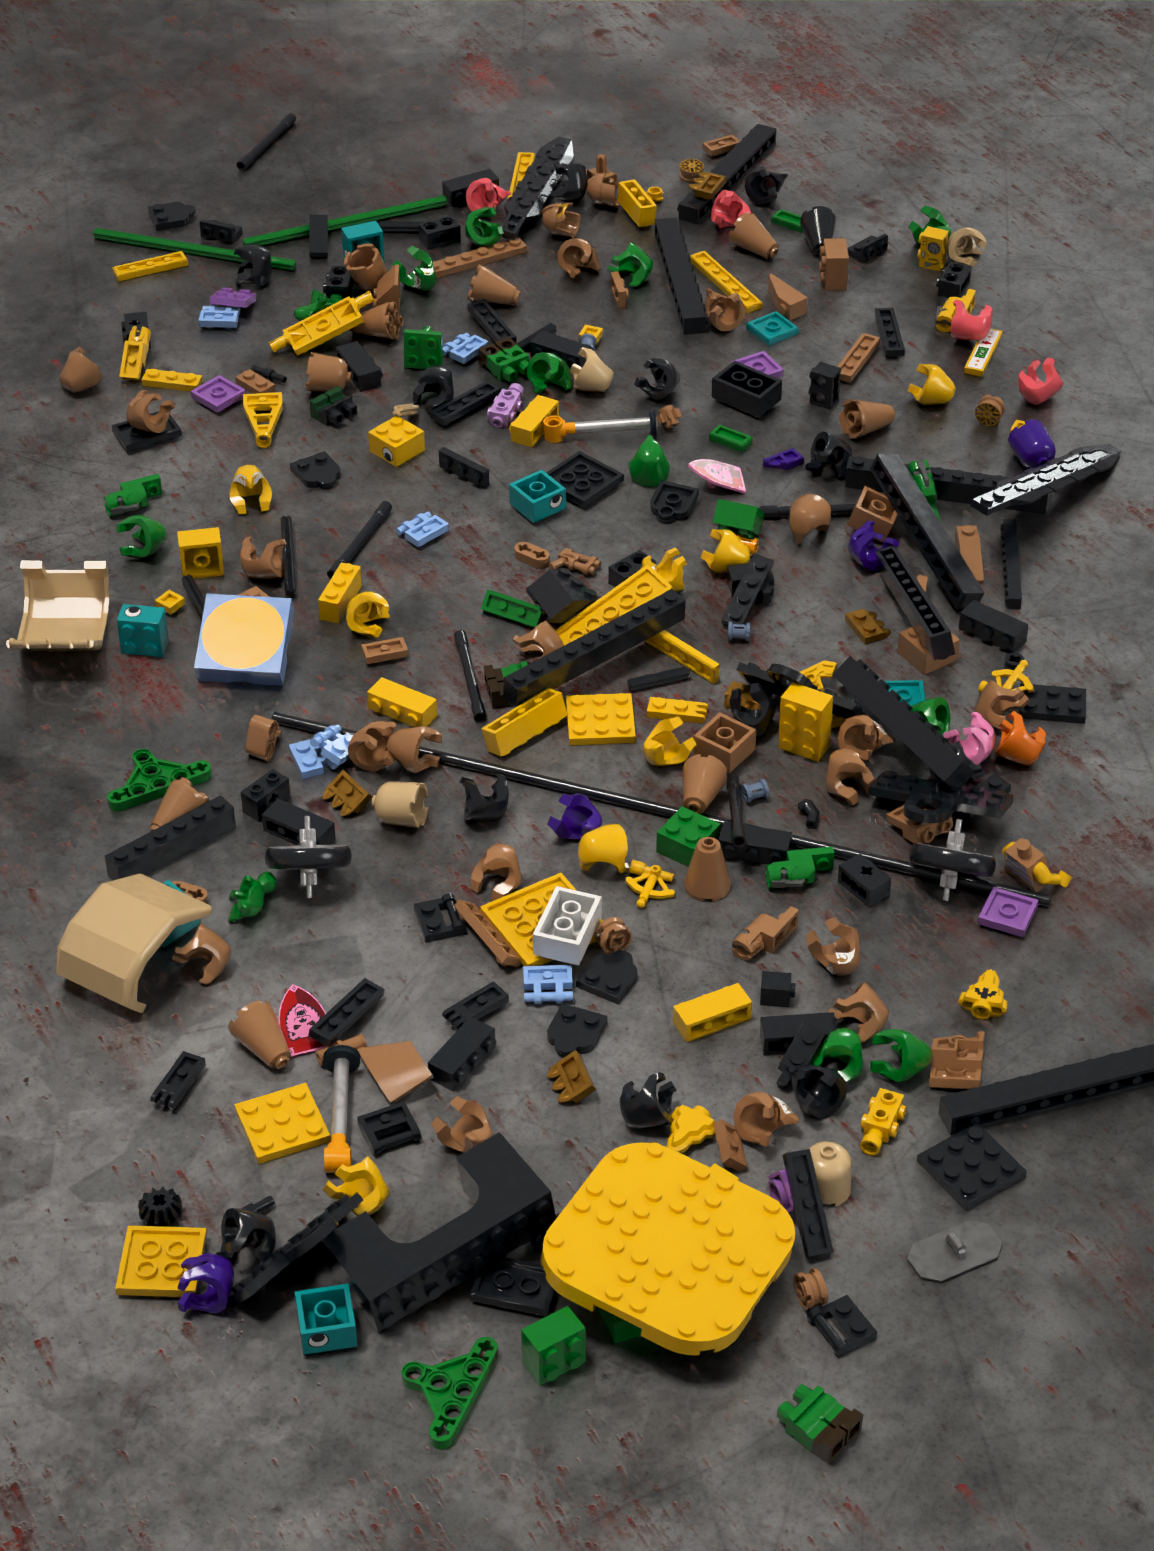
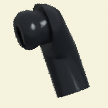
(808, 807)

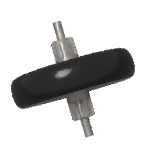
(308, 857)
(952, 860)

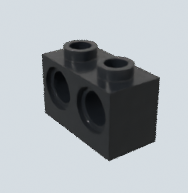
(439, 232)
(954, 280)
(338, 282)
(824, 385)
(626, 567)

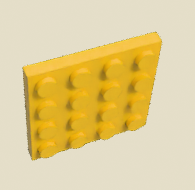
(519, 914)

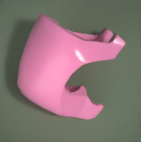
(980, 740)

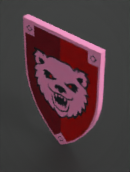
(719, 474)
(296, 1016)

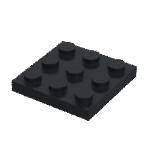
(585, 478)
(971, 1166)

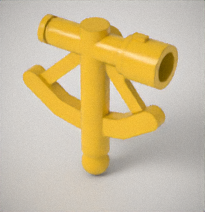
(1013, 675)
(653, 874)

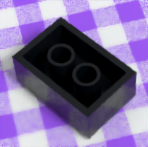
(746, 389)

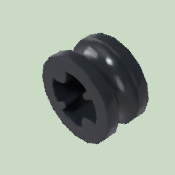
(1012, 660)

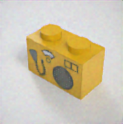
(933, 248)

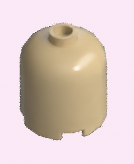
(401, 803)
(832, 1171)

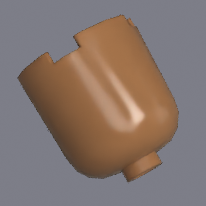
(365, 266)
(326, 373)

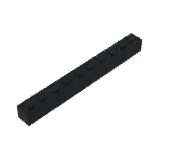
(1010, 562)

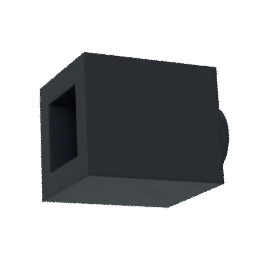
(776, 989)

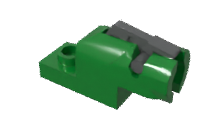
(922, 476)
(132, 495)
(799, 867)

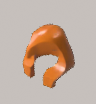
(1017, 744)

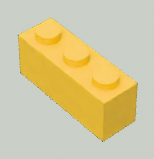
(637, 203)
(529, 424)
(338, 592)
(402, 703)
(712, 1012)

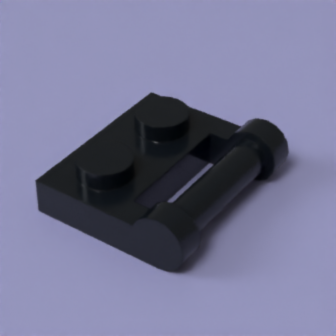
(432, 921)
(385, 1122)
(848, 1321)

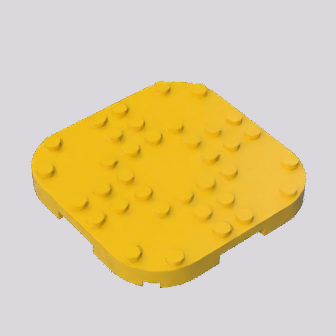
(668, 1247)

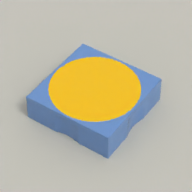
(244, 639)

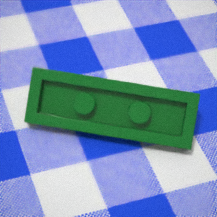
(512, 608)

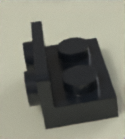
(220, 231)
(868, 248)

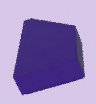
(784, 460)

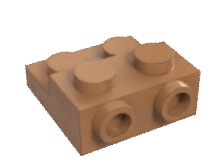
(917, 831)

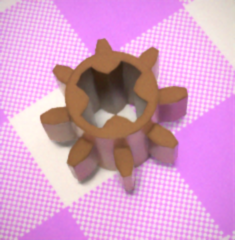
(669, 416)

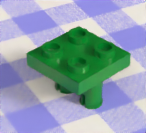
(423, 348)

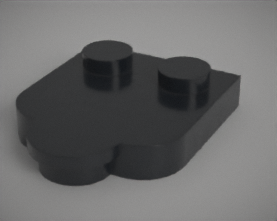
(170, 215)
(316, 471)
(673, 501)
(609, 976)
(575, 1030)

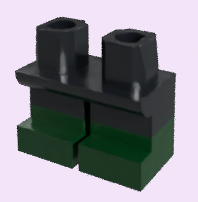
(332, 407)

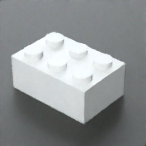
(567, 925)

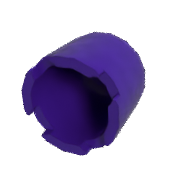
(1032, 444)

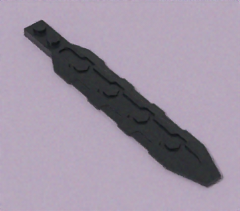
(535, 186)
(1047, 478)

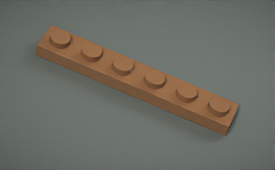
(479, 256)

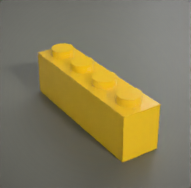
(524, 722)

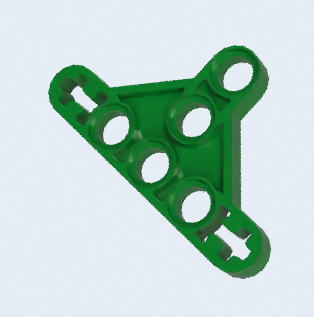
(165, 773)
(456, 1376)

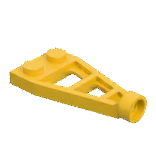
(259, 402)

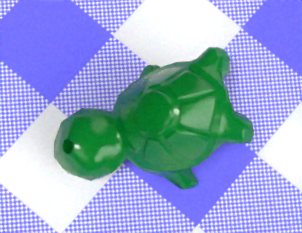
(318, 303)
(251, 896)

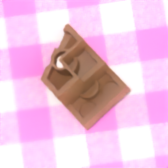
(957, 1061)
(396, 1068)

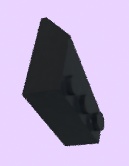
(561, 595)

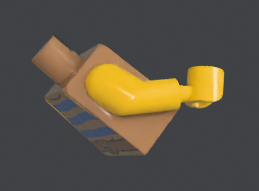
(1030, 866)

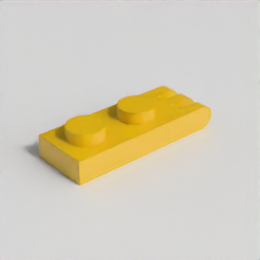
(670, 708)

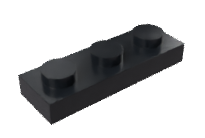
(464, 468)

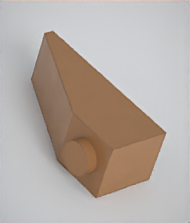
(786, 299)
(968, 544)

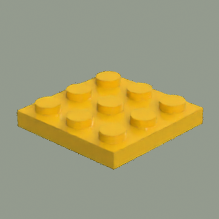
(600, 719)
(282, 1123)
(154, 1260)

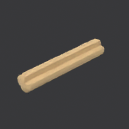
(405, 410)

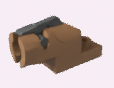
(764, 934)

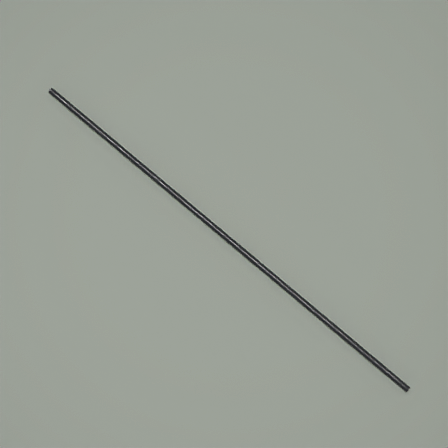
(669, 811)

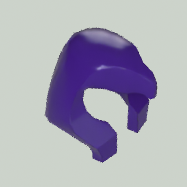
(862, 546)
(577, 818)
(219, 1276)

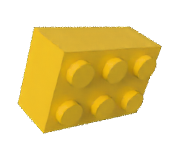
(805, 721)

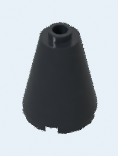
(817, 226)

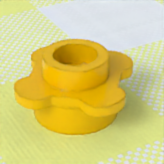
(655, 194)

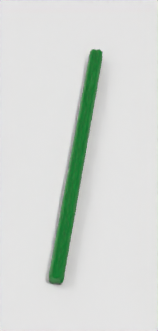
(351, 220)
(185, 247)

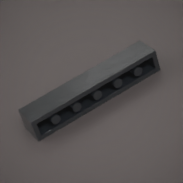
(172, 840)

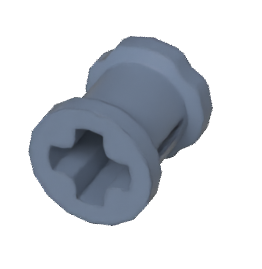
(588, 339)
(738, 631)
(761, 786)

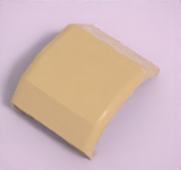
(63, 608)
(120, 932)

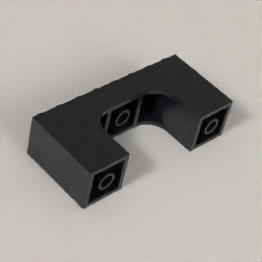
(398, 1278)

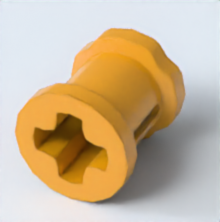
(752, 544)

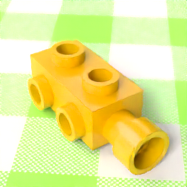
(881, 1120)

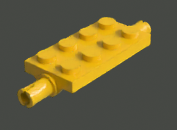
(323, 325)

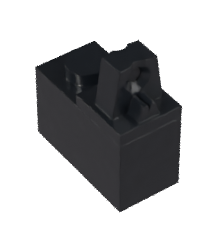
(735, 574)

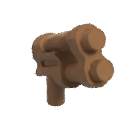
(572, 561)

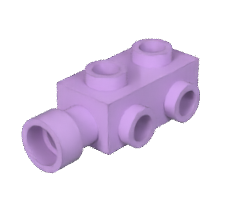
(506, 406)

